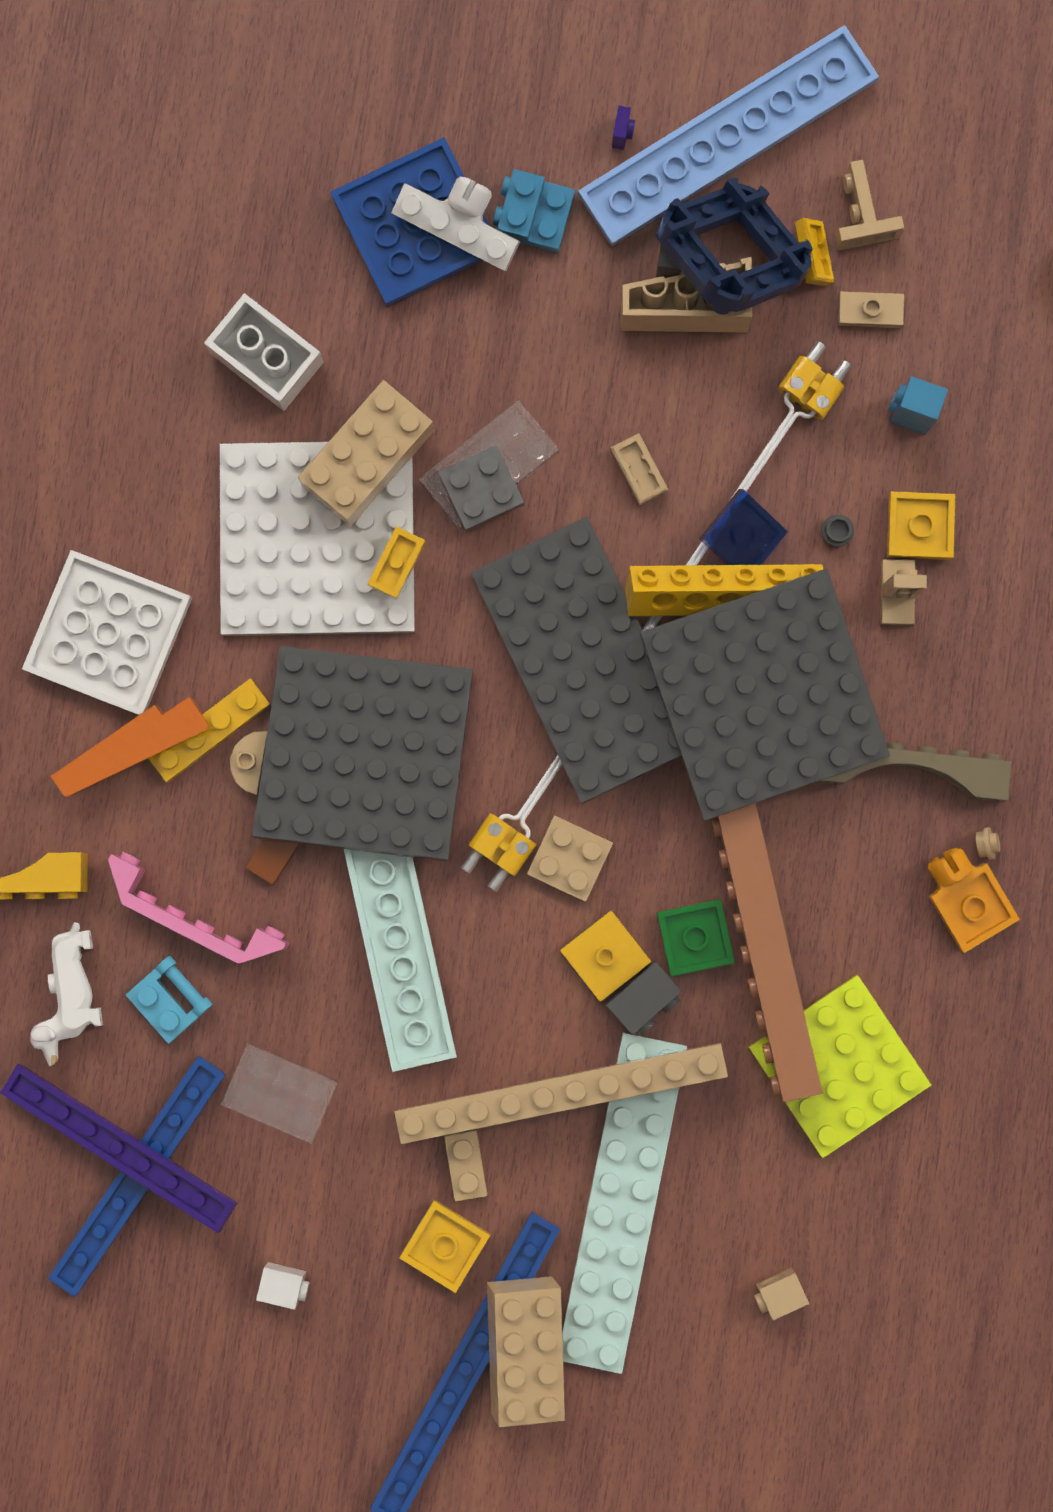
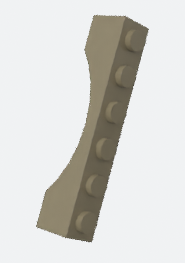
(975, 777)

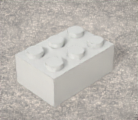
(264, 352)

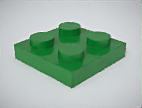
(695, 937)

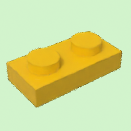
(396, 562)

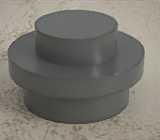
(837, 530)

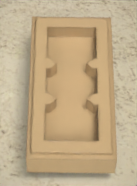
(871, 309)
(639, 469)

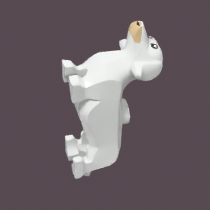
(72, 992)

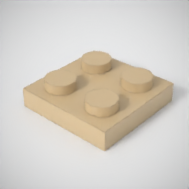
(570, 858)

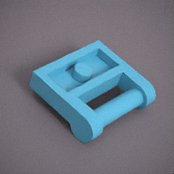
(161, 1007)

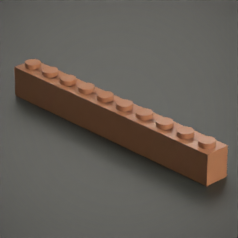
(767, 954)

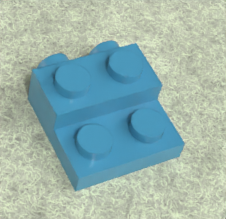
(534, 210)

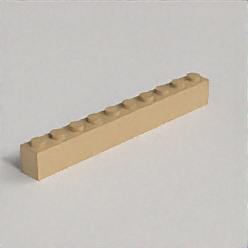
(561, 1093)

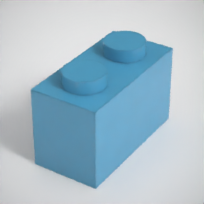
(917, 405)

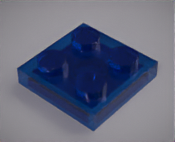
(743, 532)

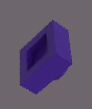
(623, 127)

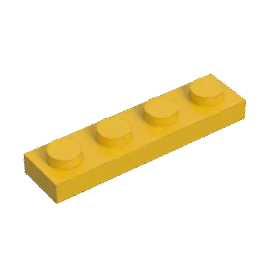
(223, 721)

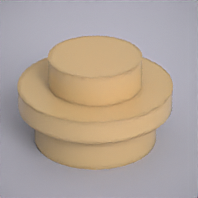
(987, 843)

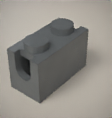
(644, 998)

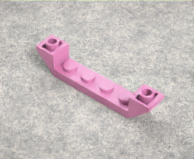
(127, 877)

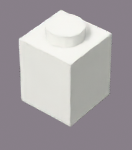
(282, 1286)

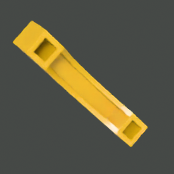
(51, 874)

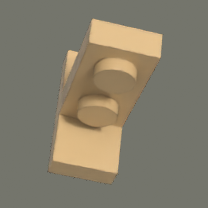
(862, 213)
(898, 592)

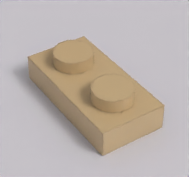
(465, 1165)

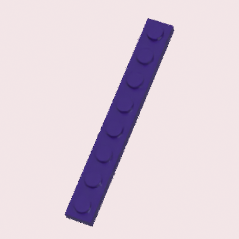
(119, 1148)

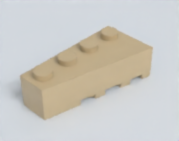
(677, 306)

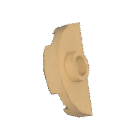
(247, 761)

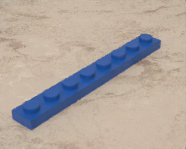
(125, 1192)

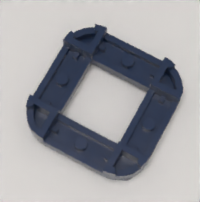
(729, 289)

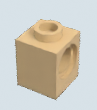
(780, 1294)

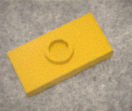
(821, 268)

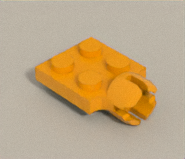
(969, 899)

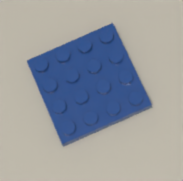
(394, 250)

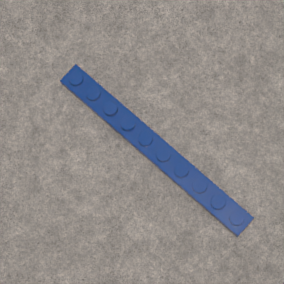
(459, 1376)

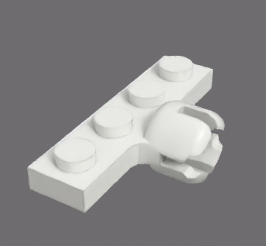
(458, 220)

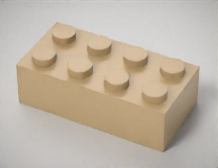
(366, 453)
(525, 1351)

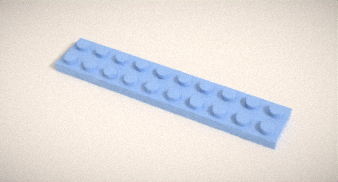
(728, 135)

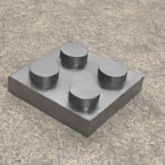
(481, 488)

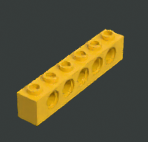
(695, 588)

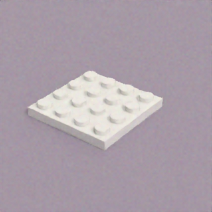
(107, 633)

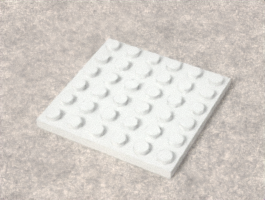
(293, 560)

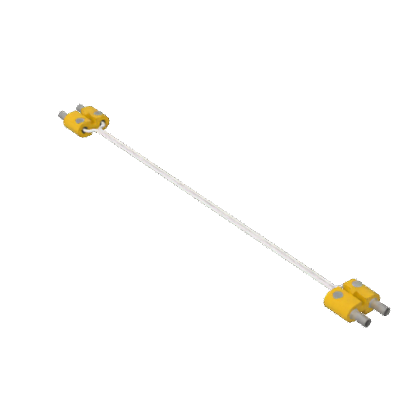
(816, 395)

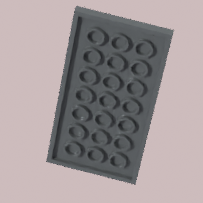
(580, 658)

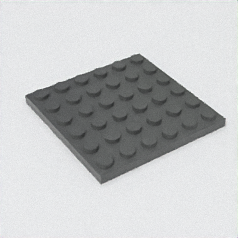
(764, 694)
(363, 753)

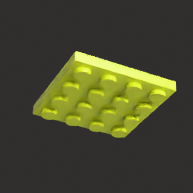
(859, 1066)

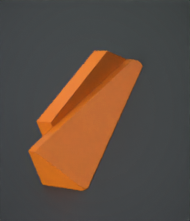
(134, 742)

